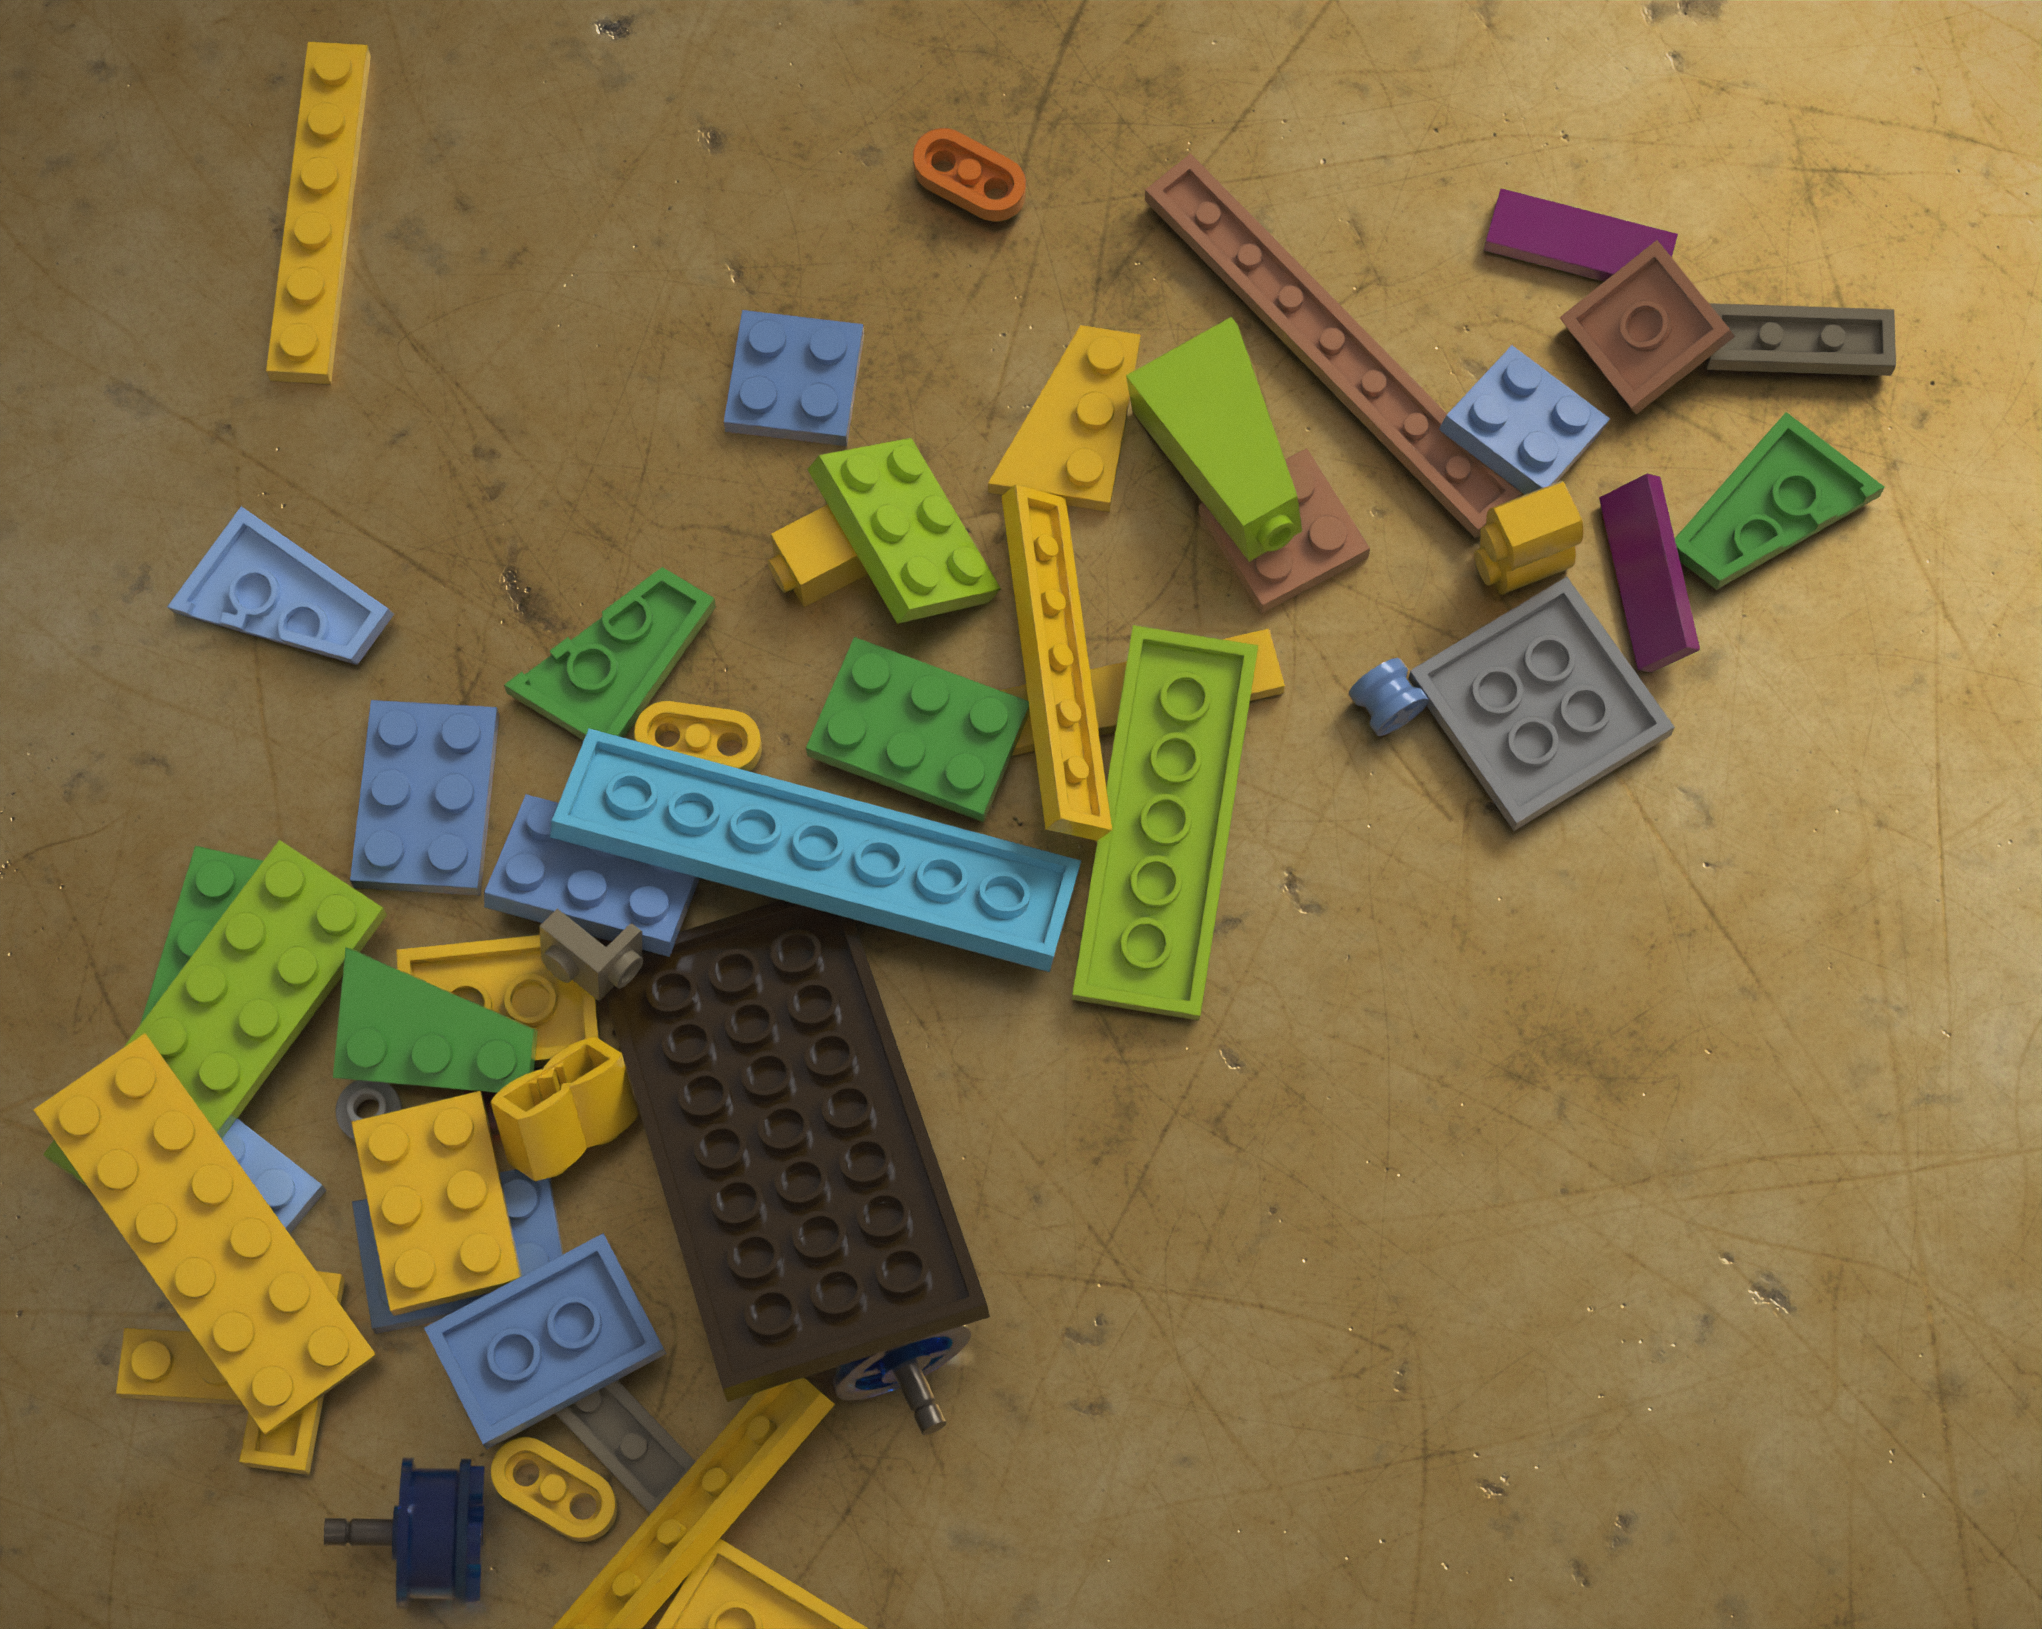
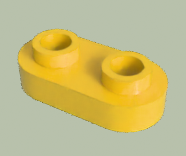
(702, 732)
(556, 1489)

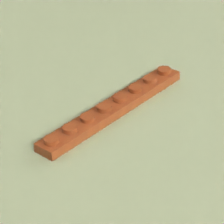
(1326, 340)

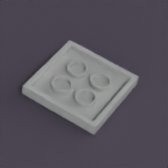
(1541, 703)

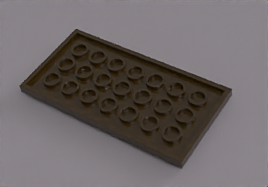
(791, 1147)

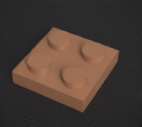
(1647, 327)
(1319, 552)

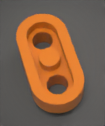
(973, 174)

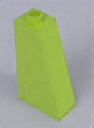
(1218, 434)

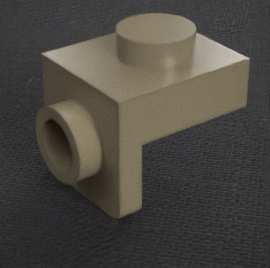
(578, 956)

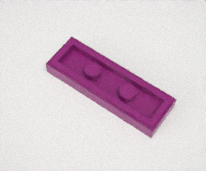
(1568, 236)
(1649, 573)

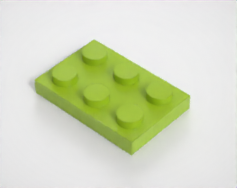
(904, 529)

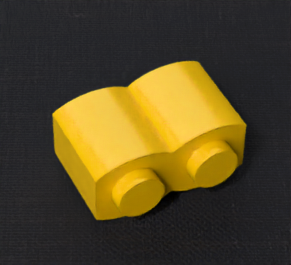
(1529, 538)
(564, 1108)

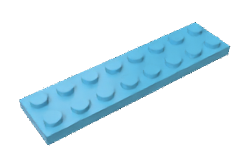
(816, 849)

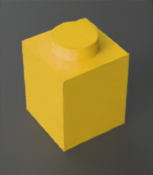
(814, 557)

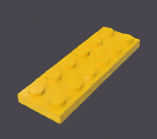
(205, 1234)

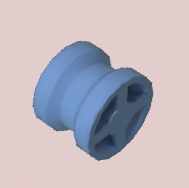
(1388, 696)

